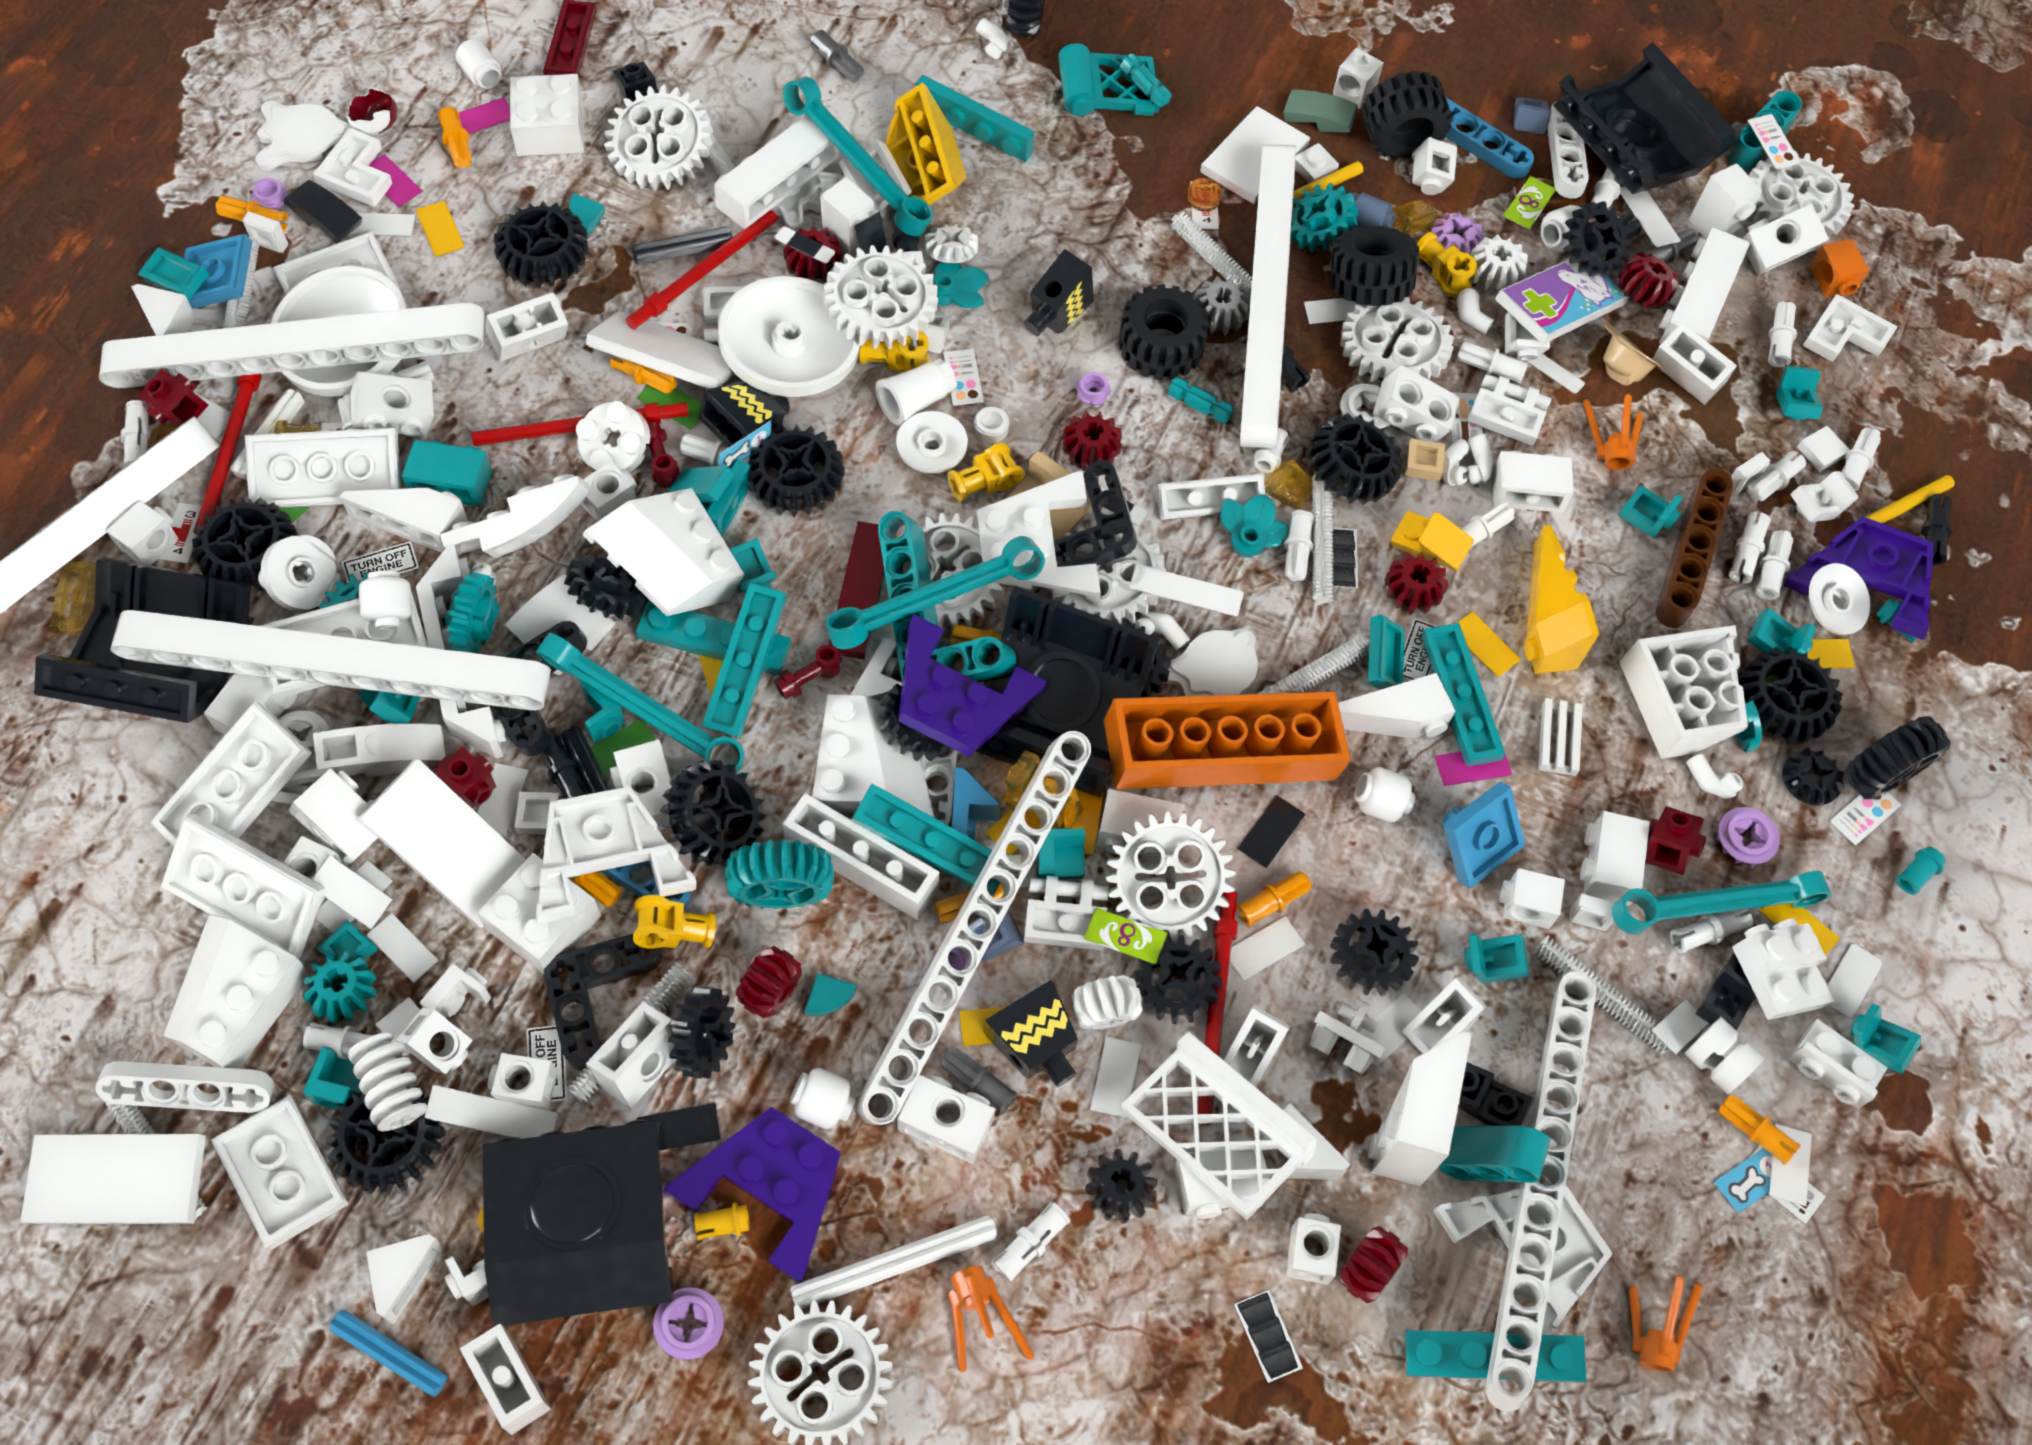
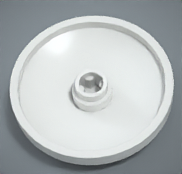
(332, 294)
(782, 338)

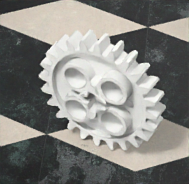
(687, 138)
(1803, 185)
(880, 297)
(1375, 329)
(960, 536)
(1118, 598)
(1169, 837)
(796, 1343)

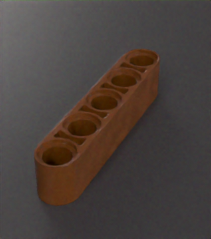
(1694, 548)

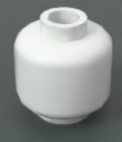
(1554, 226)
(385, 599)
(1384, 794)
(822, 1098)

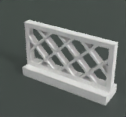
(1248, 1106)

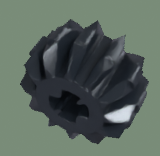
(1105, 1182)

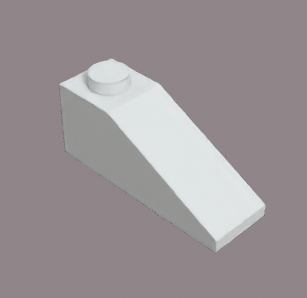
(409, 513)
(1401, 710)

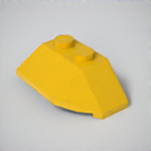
(924, 146)

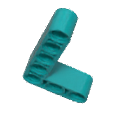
(912, 547)

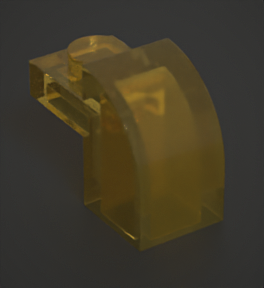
(1017, 782)

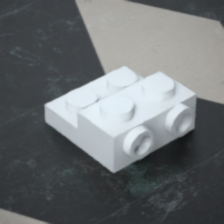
(1784, 968)

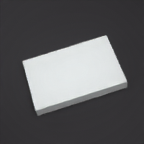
(1238, 158)
(358, 251)
(279, 1172)

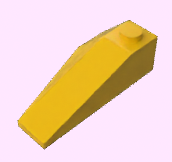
(1559, 618)

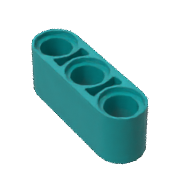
(1748, 149)
(1496, 1154)

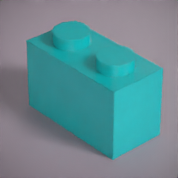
(449, 469)

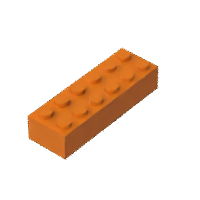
(1225, 740)

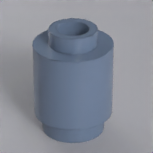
(1373, 211)

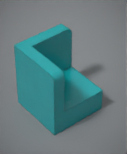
(1062, 854)
(331, 1081)

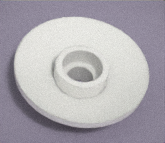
(932, 430)
(1839, 599)

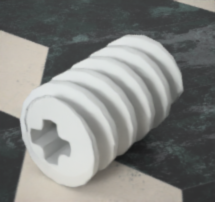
(384, 1083)

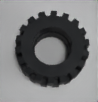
(1406, 113)
(1374, 265)
(1163, 310)

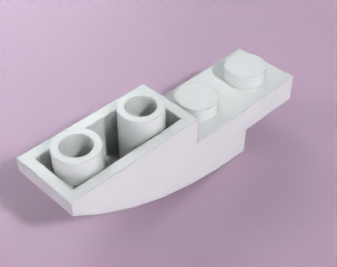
(531, 516)
(370, 750)

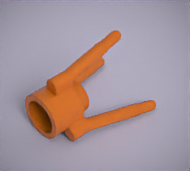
(1620, 448)
(972, 1291)
(1661, 1348)

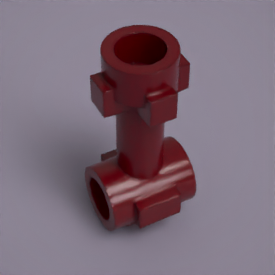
(664, 467)
(826, 664)

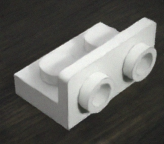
(1838, 1064)

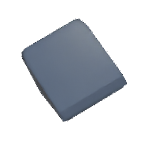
(1531, 115)
(1005, 938)

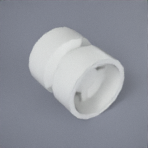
(1724, 1055)

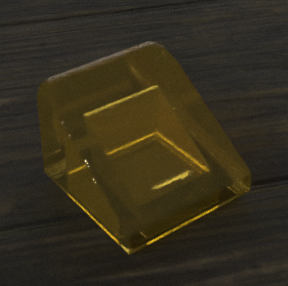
(1414, 216)
(1289, 484)

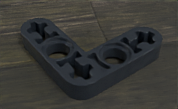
(1107, 525)
(533, 718)
(585, 977)

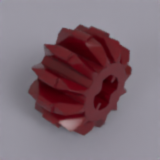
(807, 266)
(1648, 280)
(1091, 440)
(1416, 583)
(769, 982)
(1373, 1264)

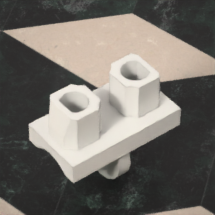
(1363, 1049)

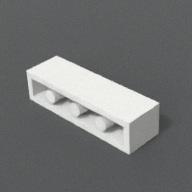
(774, 172)
(1706, 284)
(864, 856)

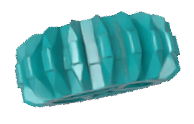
(779, 874)

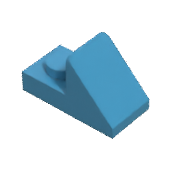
(971, 804)

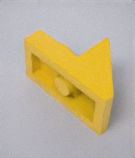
(1434, 537)

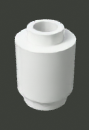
(478, 63)

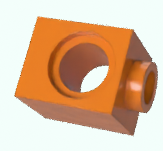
(1839, 268)

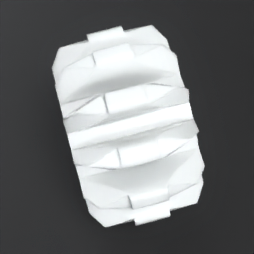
(1499, 263)
(1106, 1003)

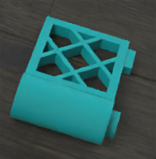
(1083, 85)

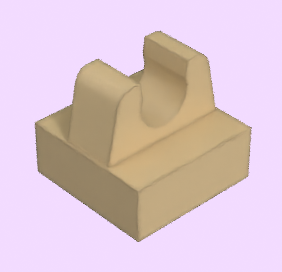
(1424, 459)

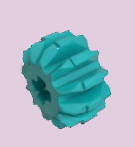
(323, 987)

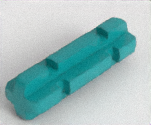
(1145, 80)
(1200, 400)

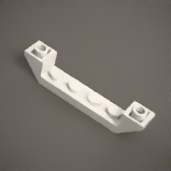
(437, 585)

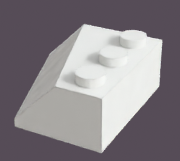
(669, 551)
(1687, 688)
(858, 754)
(232, 993)
(1423, 1115)

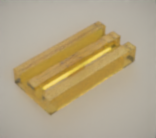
(73, 625)

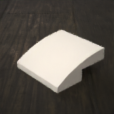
(554, 606)

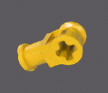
(1447, 264)
(898, 356)
(990, 471)
(670, 924)

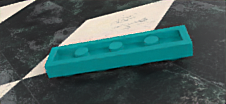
(981, 121)
(702, 635)
(744, 661)
(1472, 716)
(923, 836)
(1469, 1353)

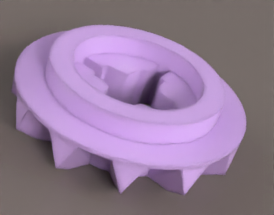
(1472, 232)
(1763, 833)
(702, 1340)

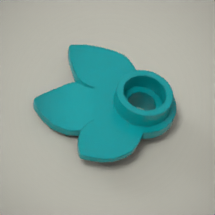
(959, 284)
(1252, 520)

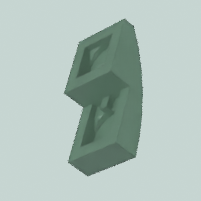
(1327, 110)

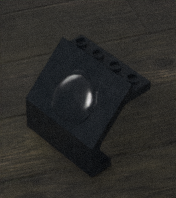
(1647, 123)
(1085, 668)
(150, 689)
(574, 1223)

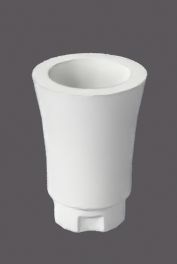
(914, 390)

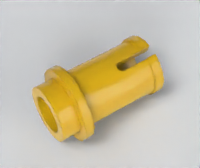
(722, 1222)

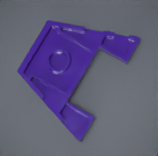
(1886, 562)
(951, 704)
(779, 1168)

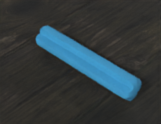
(388, 1353)

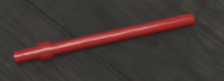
(658, 302)
(247, 385)
(651, 412)
(1224, 932)

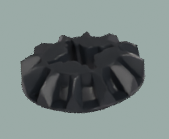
(1805, 787)

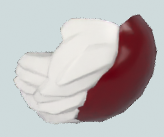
(372, 112)

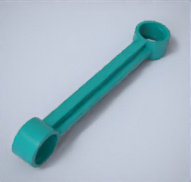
(857, 155)
(851, 626)
(571, 661)
(1799, 890)

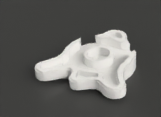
(297, 133)
(805, 198)
(1216, 664)

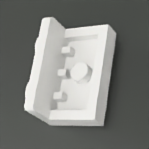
(883, 157)

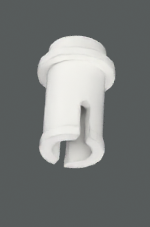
(1269, 458)

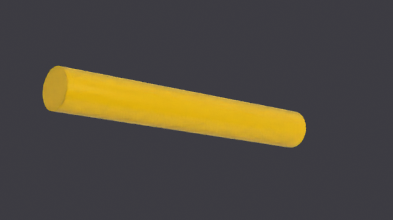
(1334, 178)
(1912, 499)

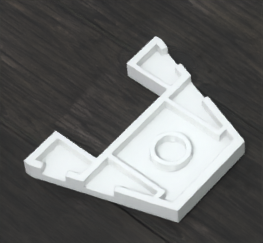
(1030, 516)
(599, 835)
(1578, 1249)

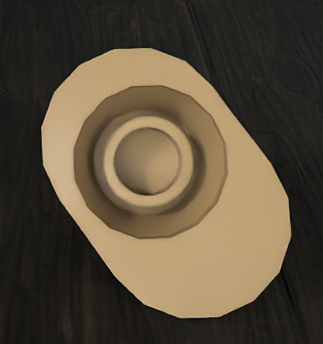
(1625, 360)

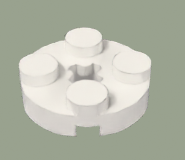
(599, 423)
(278, 574)

